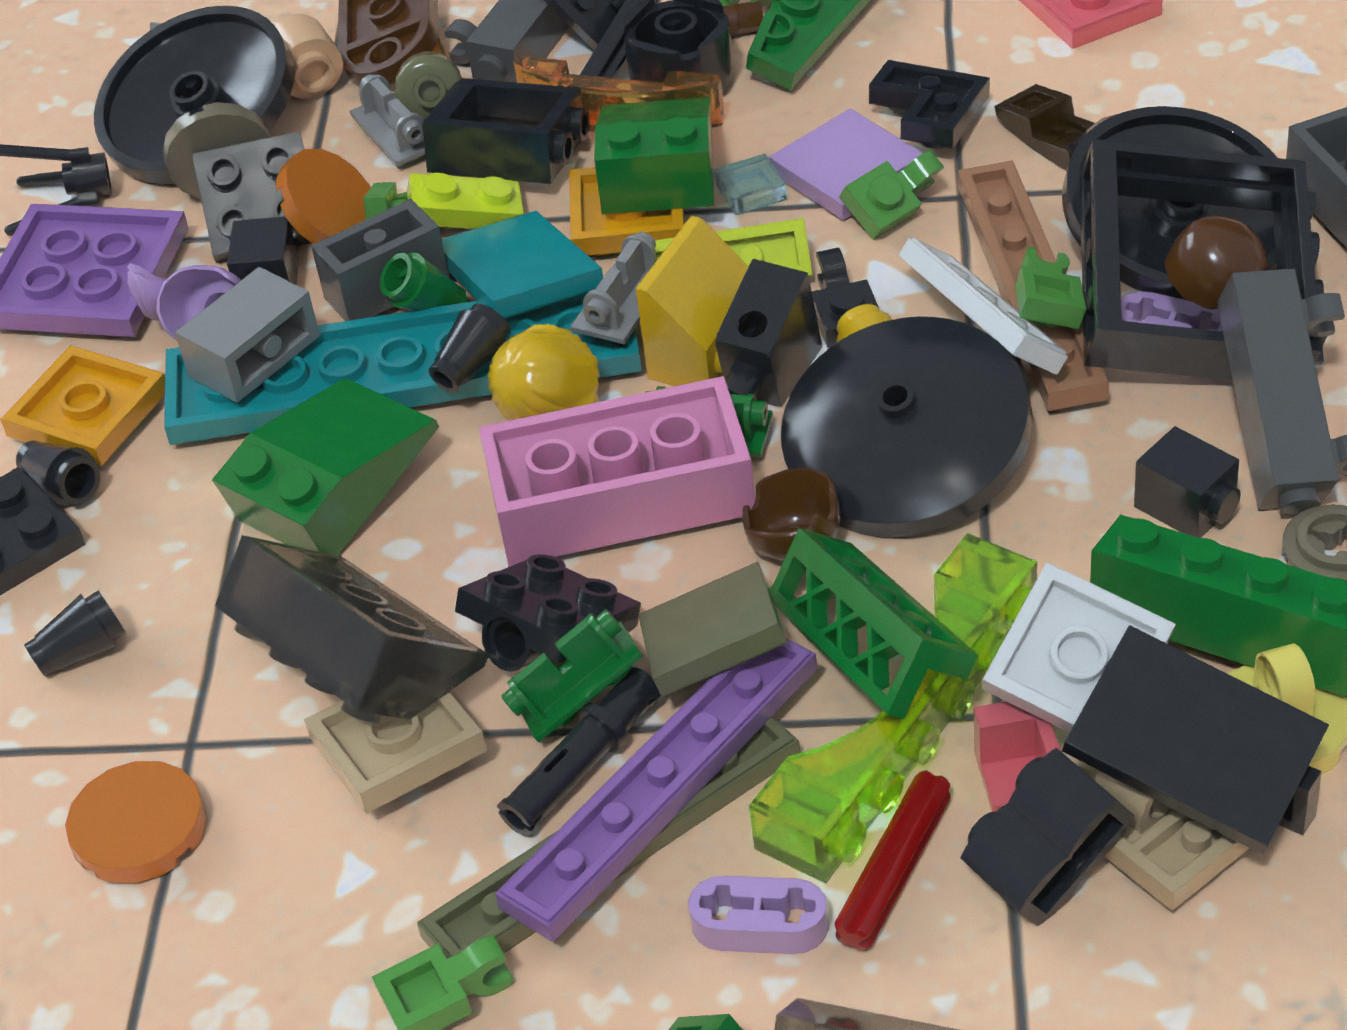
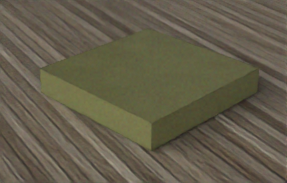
(711, 629)

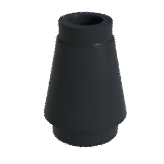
(469, 347)
(60, 471)
(75, 634)

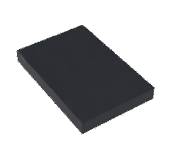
(1195, 739)

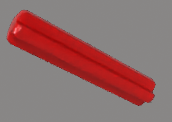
(892, 861)

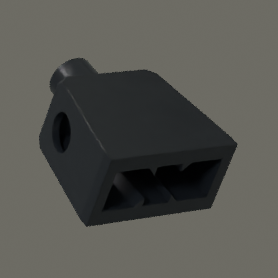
(769, 333)

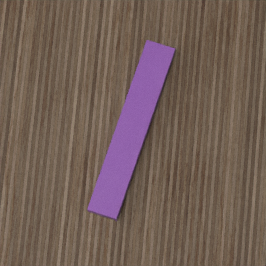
(651, 790)

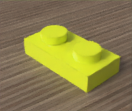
(465, 200)

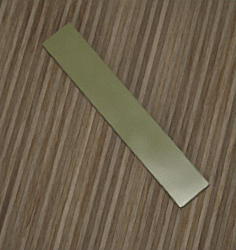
(476, 910)

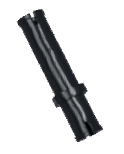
(599, 731)

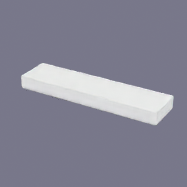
(984, 305)

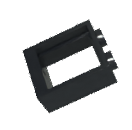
(505, 130)

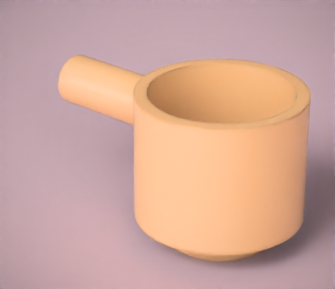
(314, 54)

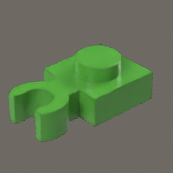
(1047, 293)

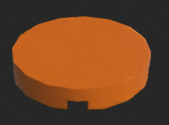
(321, 194)
(135, 821)

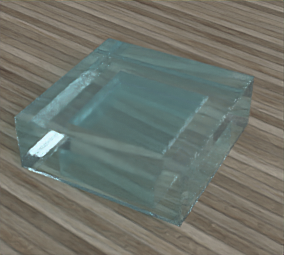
(750, 184)

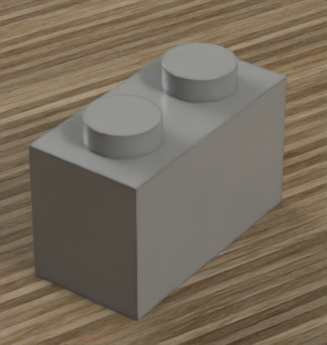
(247, 334)

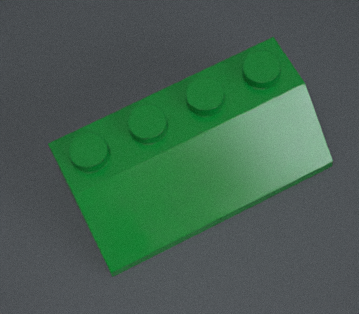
(1226, 597)

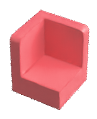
(1005, 743)

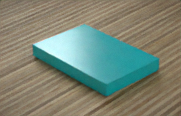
(520, 264)

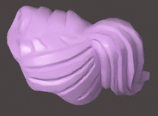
(180, 295)

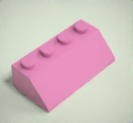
(618, 470)

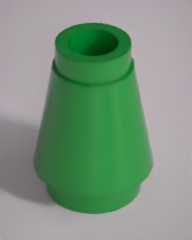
(417, 284)

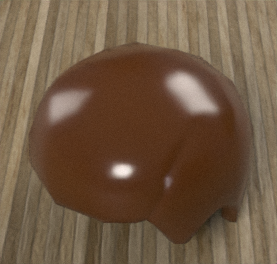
(1209, 254)
(790, 502)

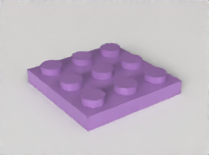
(71, 267)

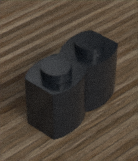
(1045, 836)

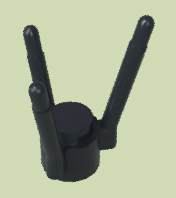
(84, 175)

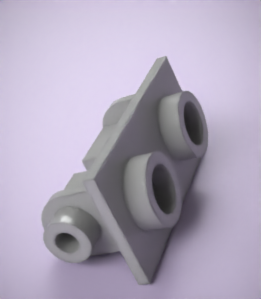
(389, 121)
(612, 307)

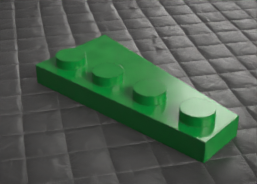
(797, 35)

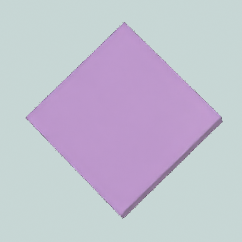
(837, 155)

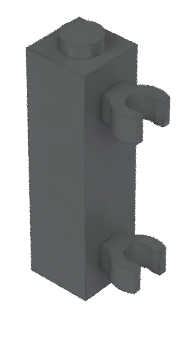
(506, 32)
(1279, 389)

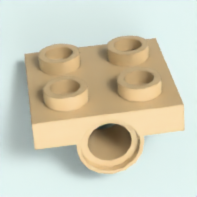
(1165, 848)

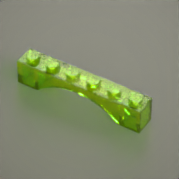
(829, 796)

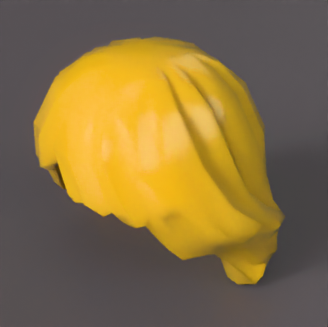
(543, 373)

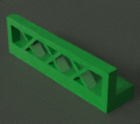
(869, 599)

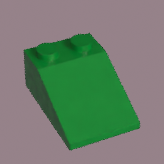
(654, 155)
(323, 466)

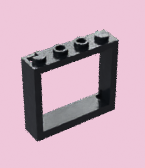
(1188, 177)

